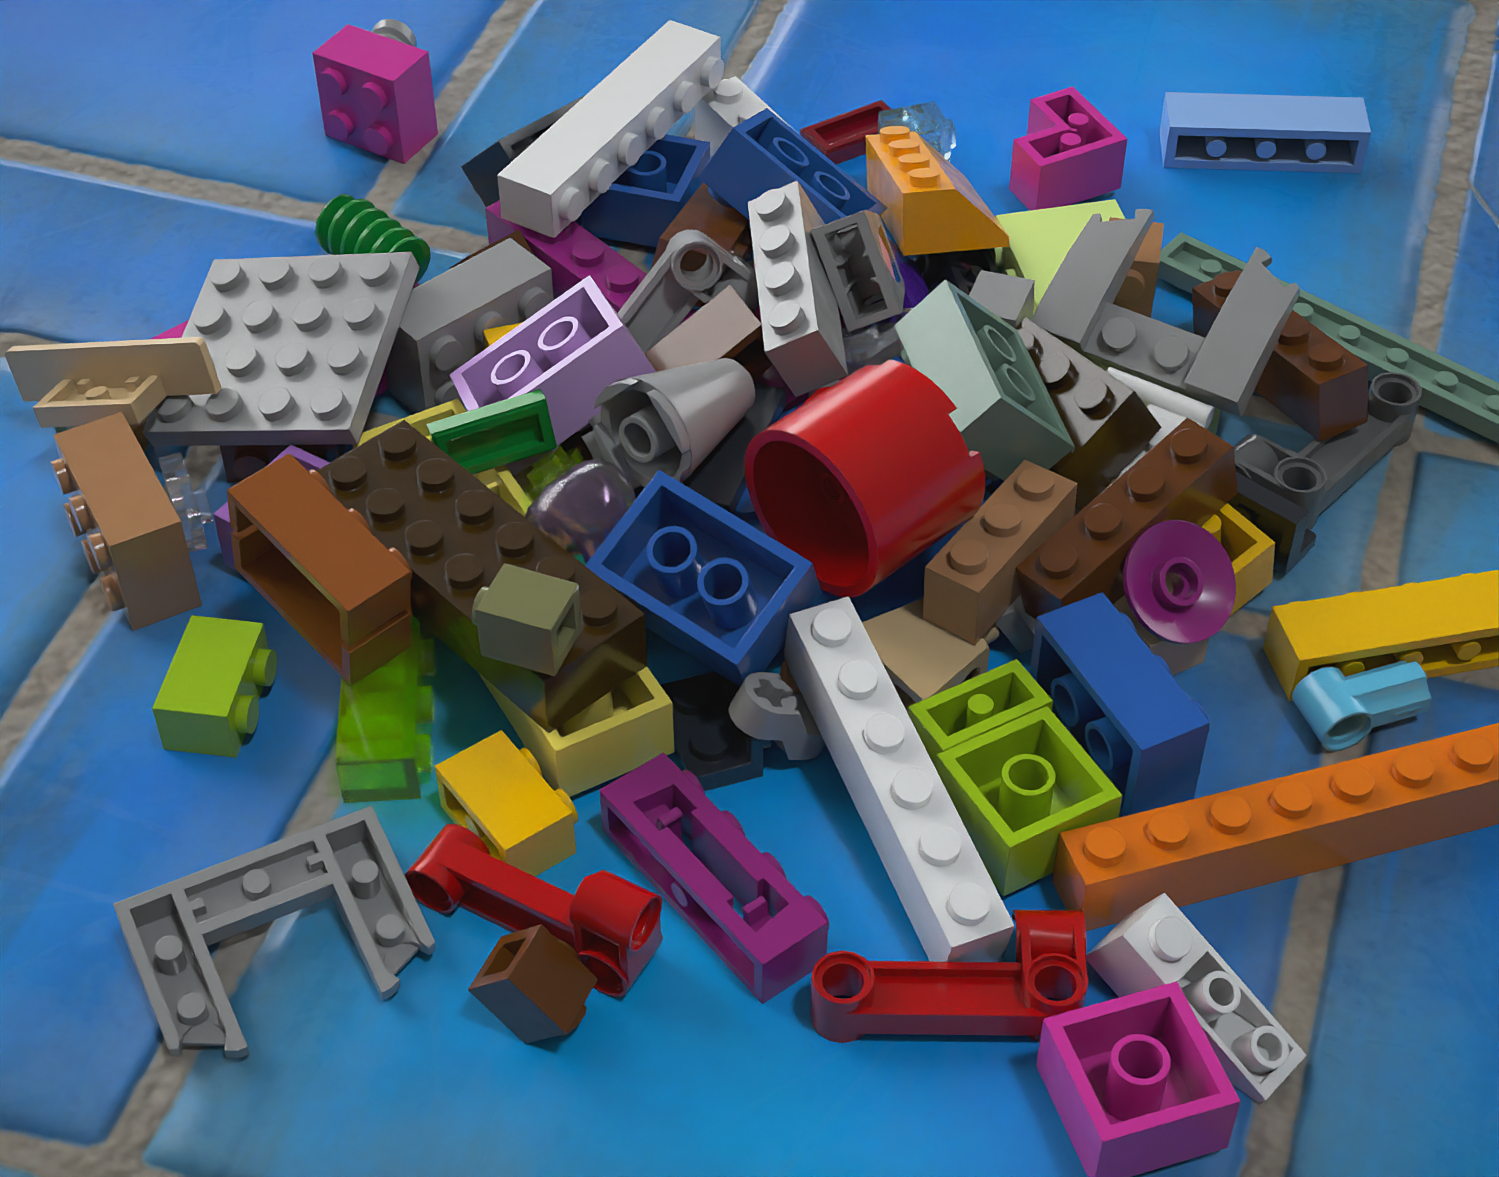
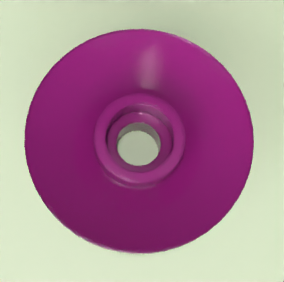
(1200, 579)

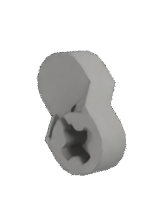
(771, 711)

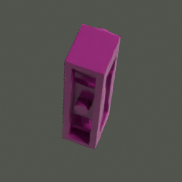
(778, 927)

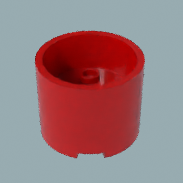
(865, 476)

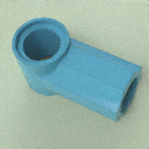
(1348, 707)

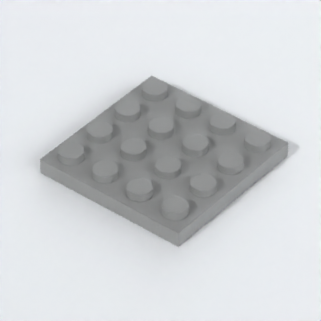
(292, 349)

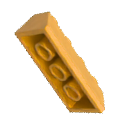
(927, 197)

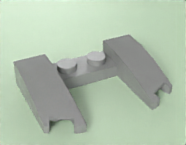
(1210, 369)
(177, 921)

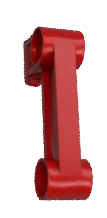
(605, 922)
(957, 995)

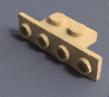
(104, 378)

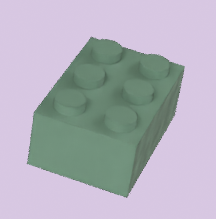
(988, 378)

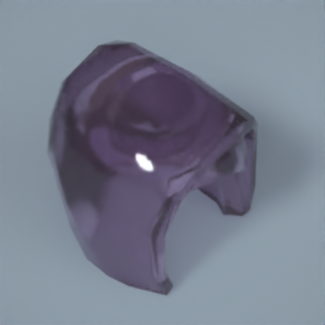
(583, 506)

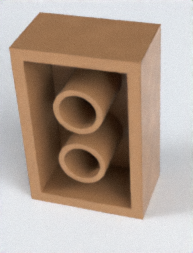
(126, 521)

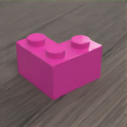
(1066, 154)

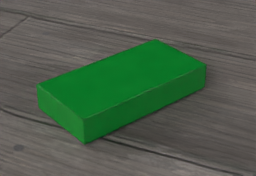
(496, 433)

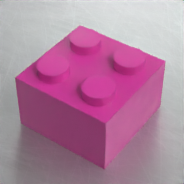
(376, 93)
(1136, 1083)

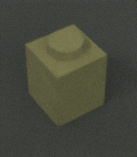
(528, 619)

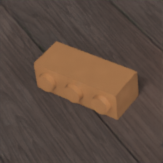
(975, 572)

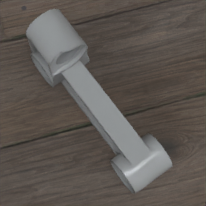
(671, 292)

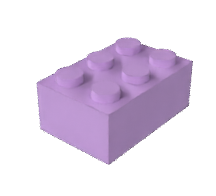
(565, 351)

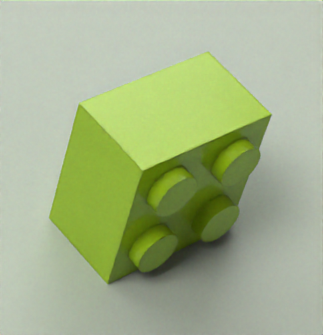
(1021, 791)

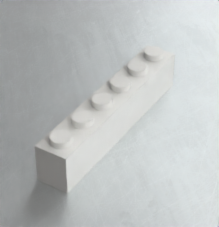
(609, 129)
(895, 787)

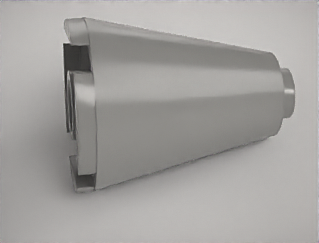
(671, 417)

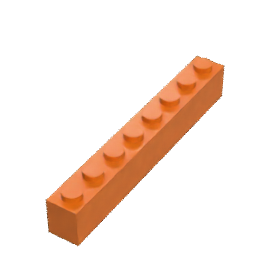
(1281, 827)

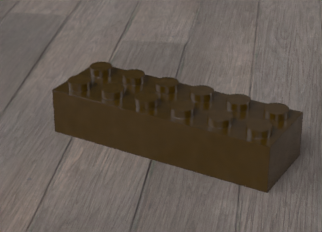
(457, 542)

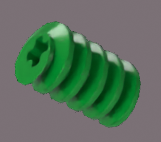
(361, 228)

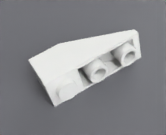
(1164, 947)

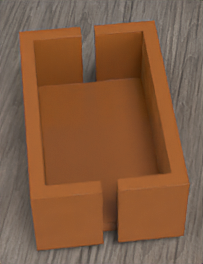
(321, 567)

